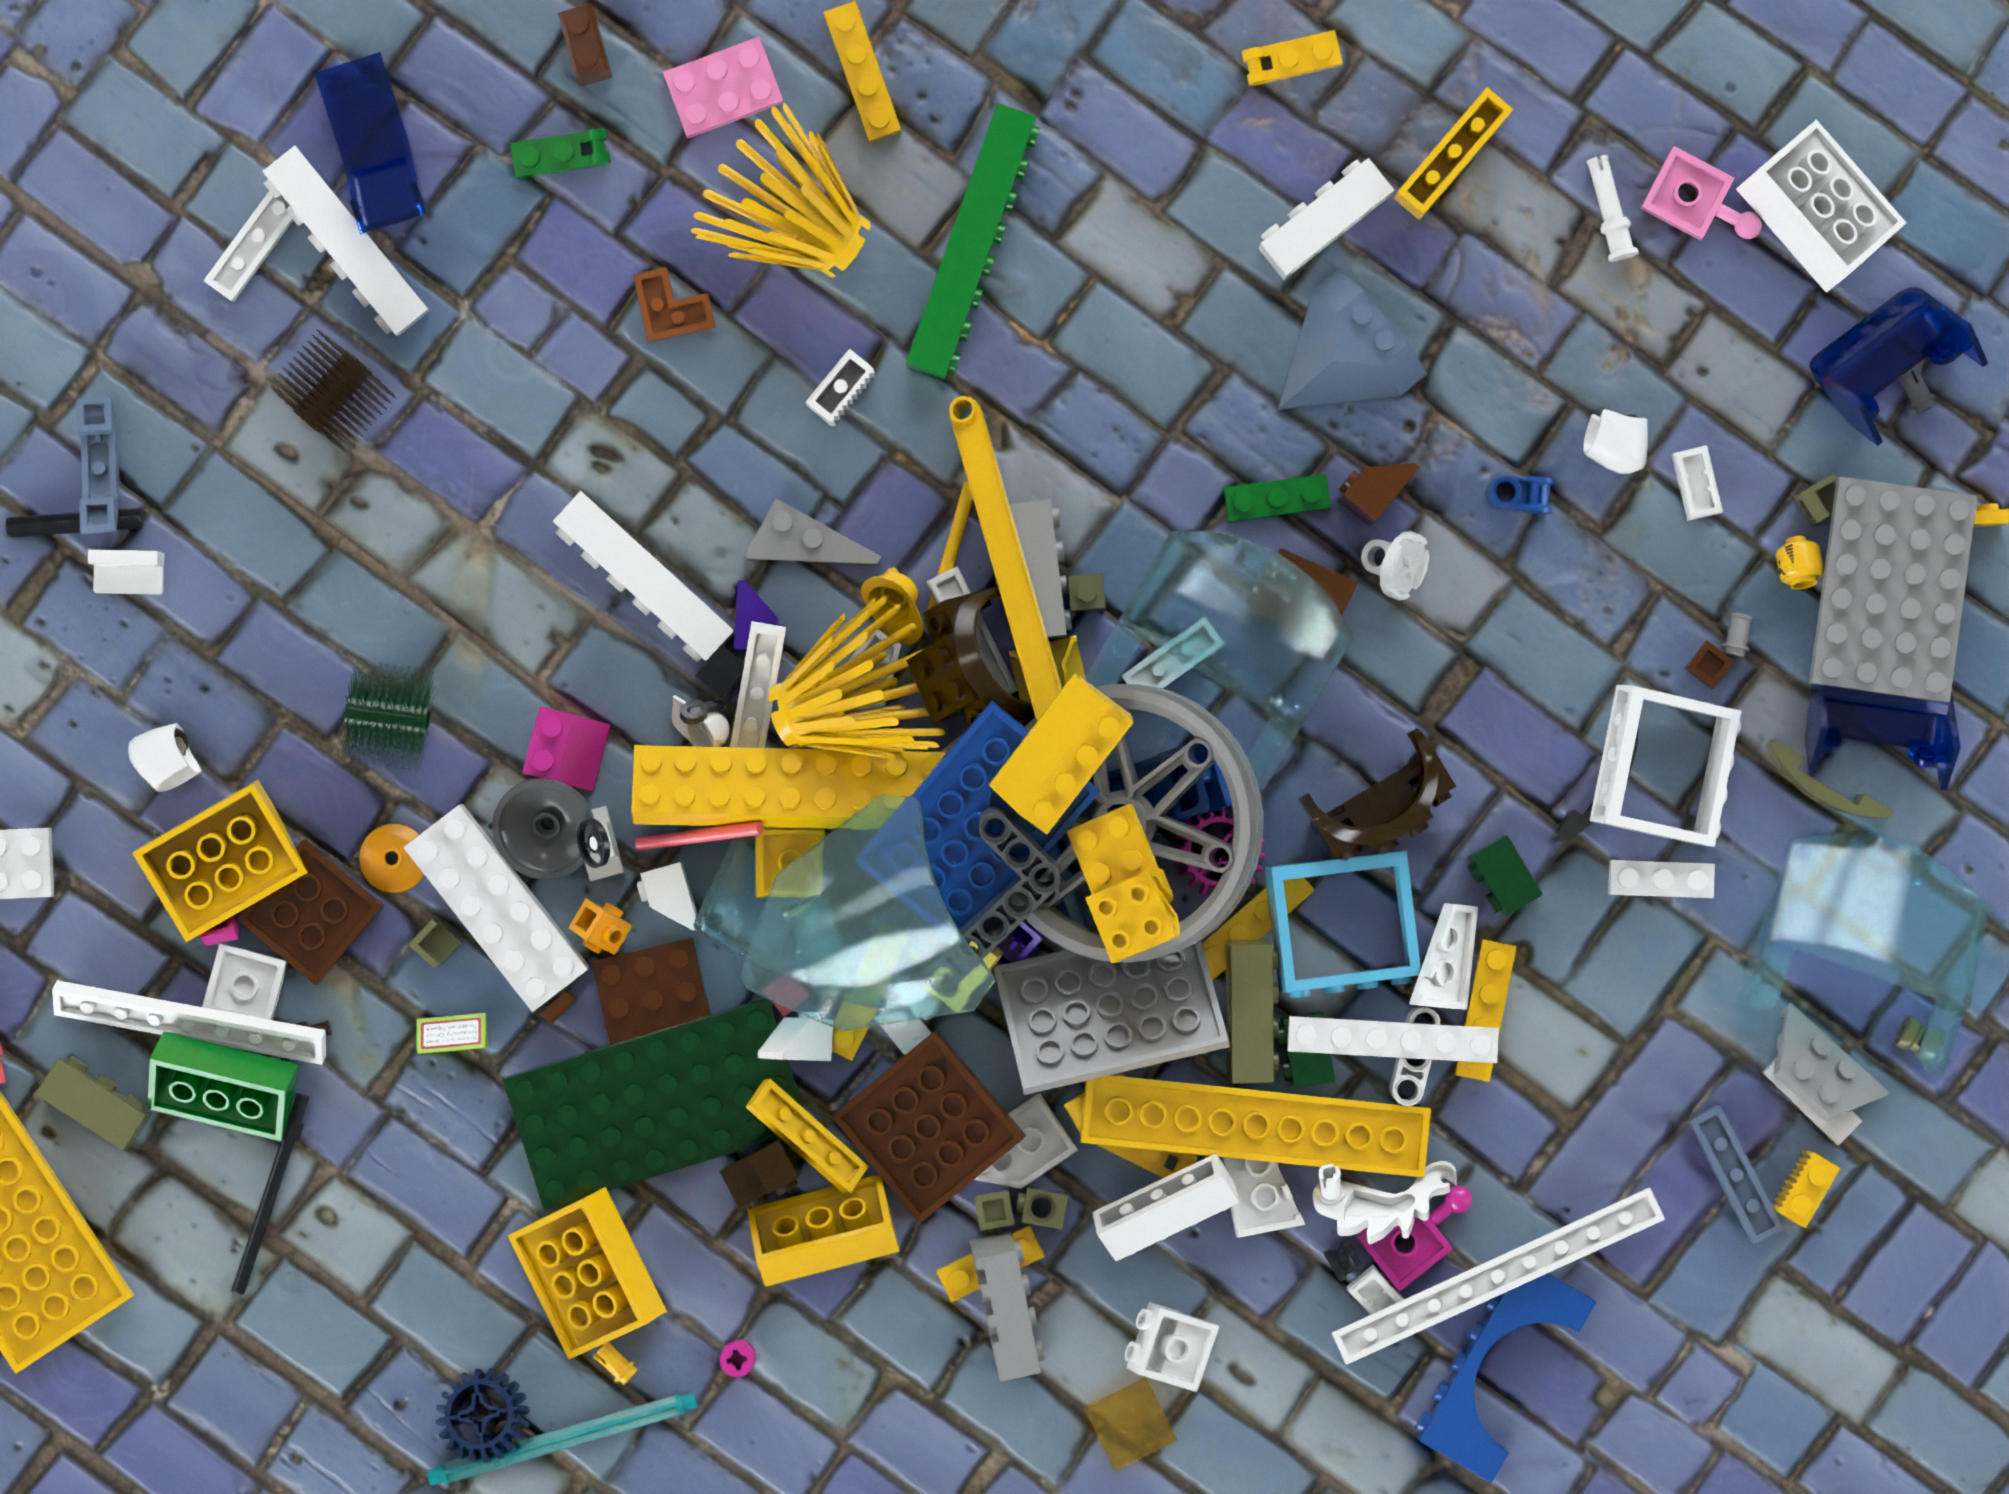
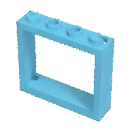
(1335, 983)

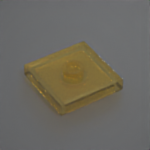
(1130, 1423)

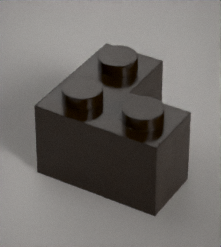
(760, 1173)

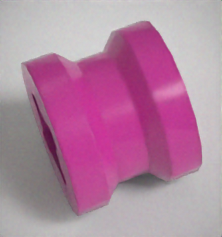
(743, 1356)

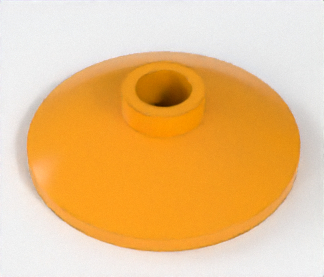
(373, 860)

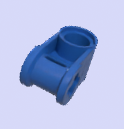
(1528, 494)

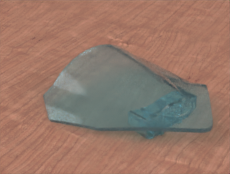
(863, 930)

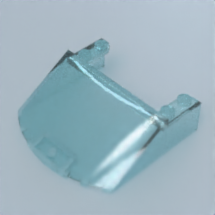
(1242, 622)
(1880, 914)

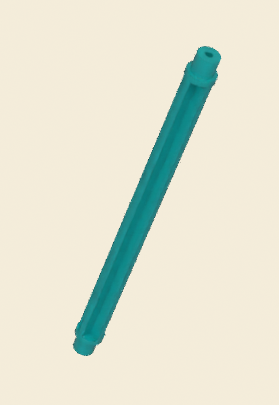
(568, 1437)

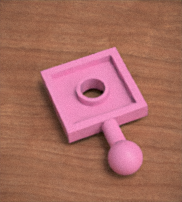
(1710, 188)

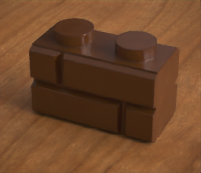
(585, 45)

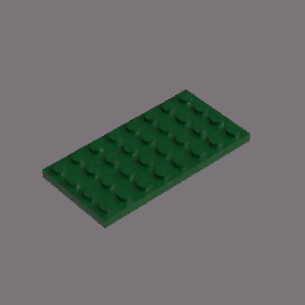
(646, 1103)

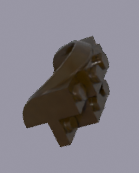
(1385, 808)

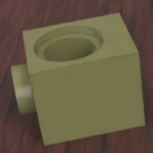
(1054, 1218)

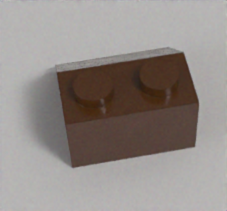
(1374, 489)

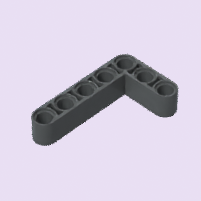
(1024, 882)

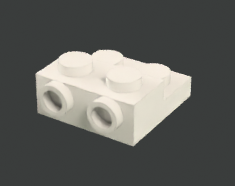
(1171, 1346)

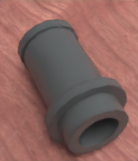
(1917, 391)

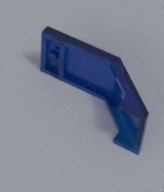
(372, 143)

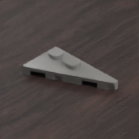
(797, 537)

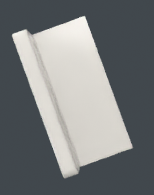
(127, 571)

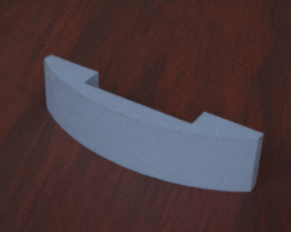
(98, 465)

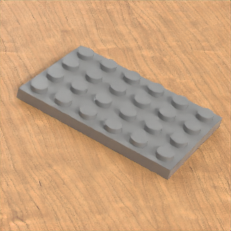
(1893, 589)
(1100, 1018)

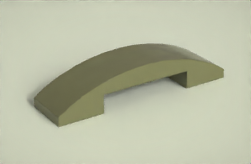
(1789, 762)

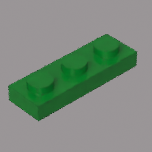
(1277, 498)

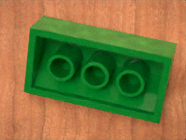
(221, 1086)

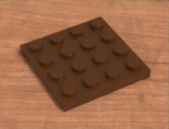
(928, 1126)

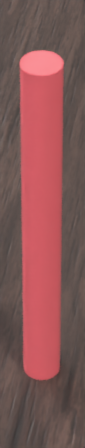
(699, 835)

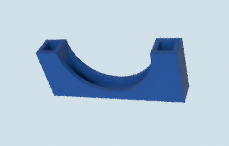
(1453, 1421)

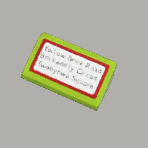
(452, 1033)

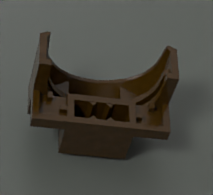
(952, 670)

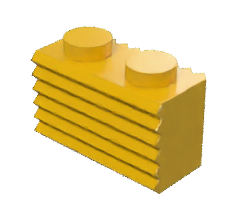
(1805, 1188)

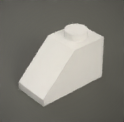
(669, 893)
(799, 1040)

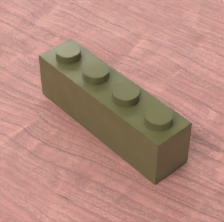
(1250, 1011)

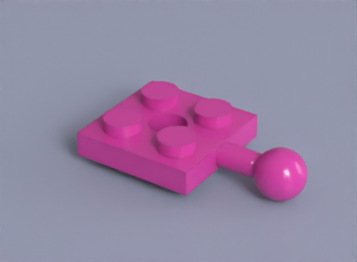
(1428, 1242)

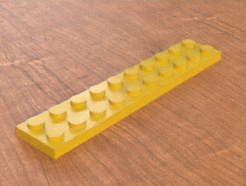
(1255, 1125)

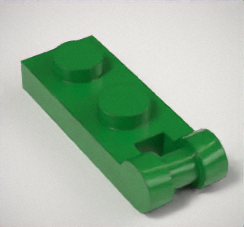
(559, 154)

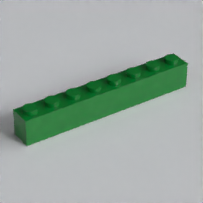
(971, 242)

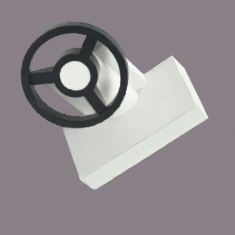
(604, 855)

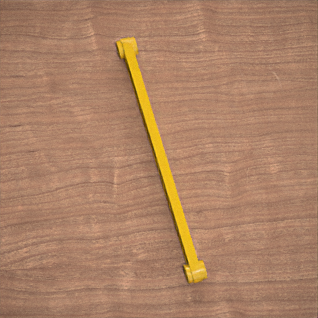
(1006, 554)

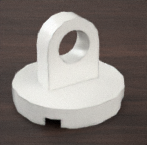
(1402, 566)

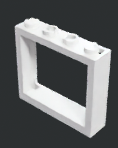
(1618, 756)

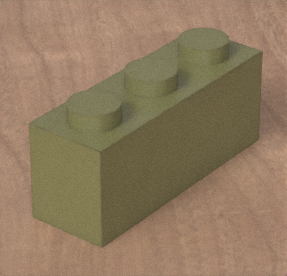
(94, 1102)

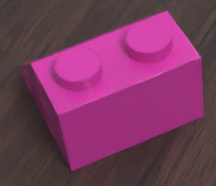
(566, 748)

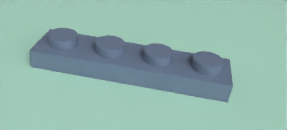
(1735, 1174)

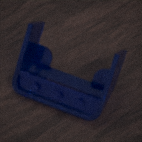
(1886, 347)
(1920, 725)

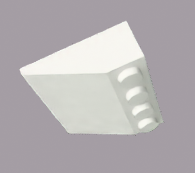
(1821, 206)

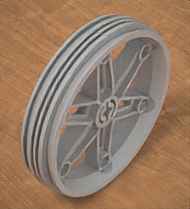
(1247, 813)

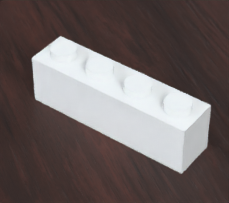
(1326, 218)
(1165, 1207)

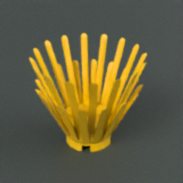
(813, 226)
(816, 699)

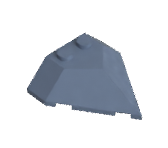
(1348, 350)

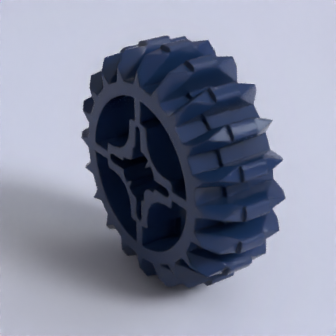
(484, 1429)

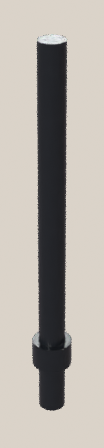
(293, 1130)

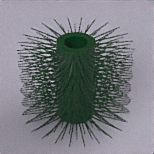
(388, 715)

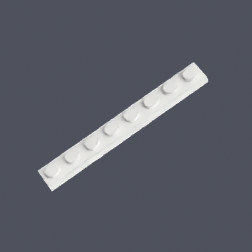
(189, 1021)

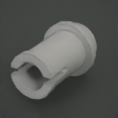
(1737, 635)

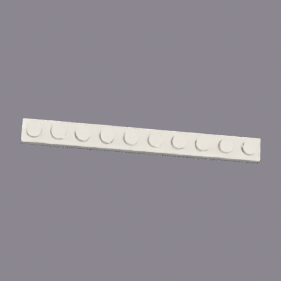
(1498, 1276)

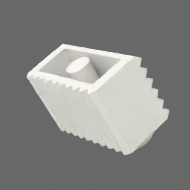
(840, 387)

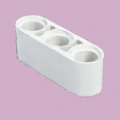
(1416, 1073)

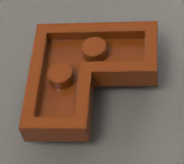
(664, 315)

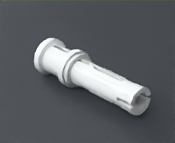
(1615, 225)

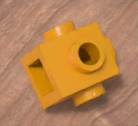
(605, 931)

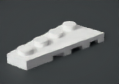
(1263, 1198)

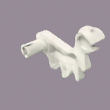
(1379, 1211)

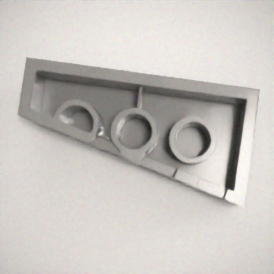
(1006, 1306)

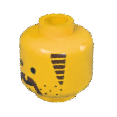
(1799, 563)

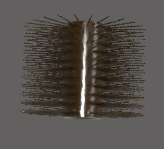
(332, 391)

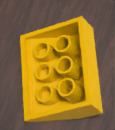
(221, 861)
(587, 1273)

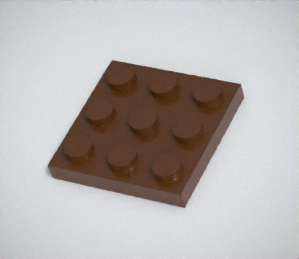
(313, 916)
(650, 989)

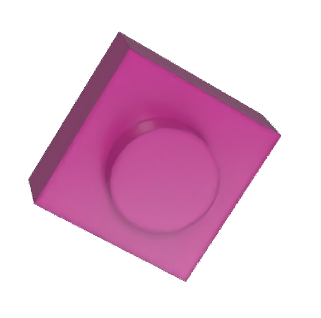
(222, 932)

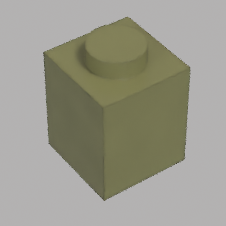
(1086, 593)

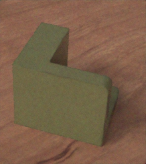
(1818, 499)
(435, 943)
(994, 1209)

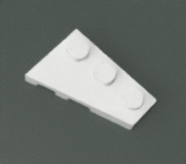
(1448, 962)

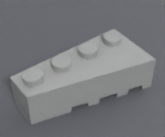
(1036, 532)

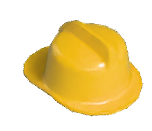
(899, 591)

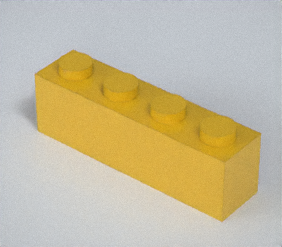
(1453, 153)

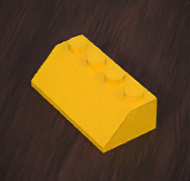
(1061, 753)
(822, 1231)

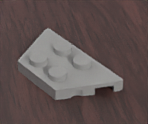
(1820, 1069)

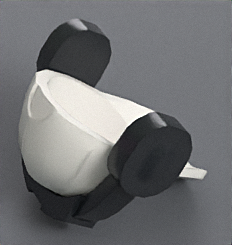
(702, 722)

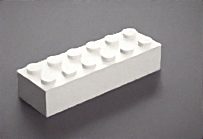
(497, 907)

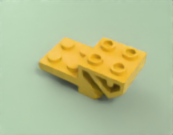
(1125, 884)

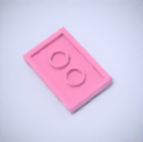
(723, 87)

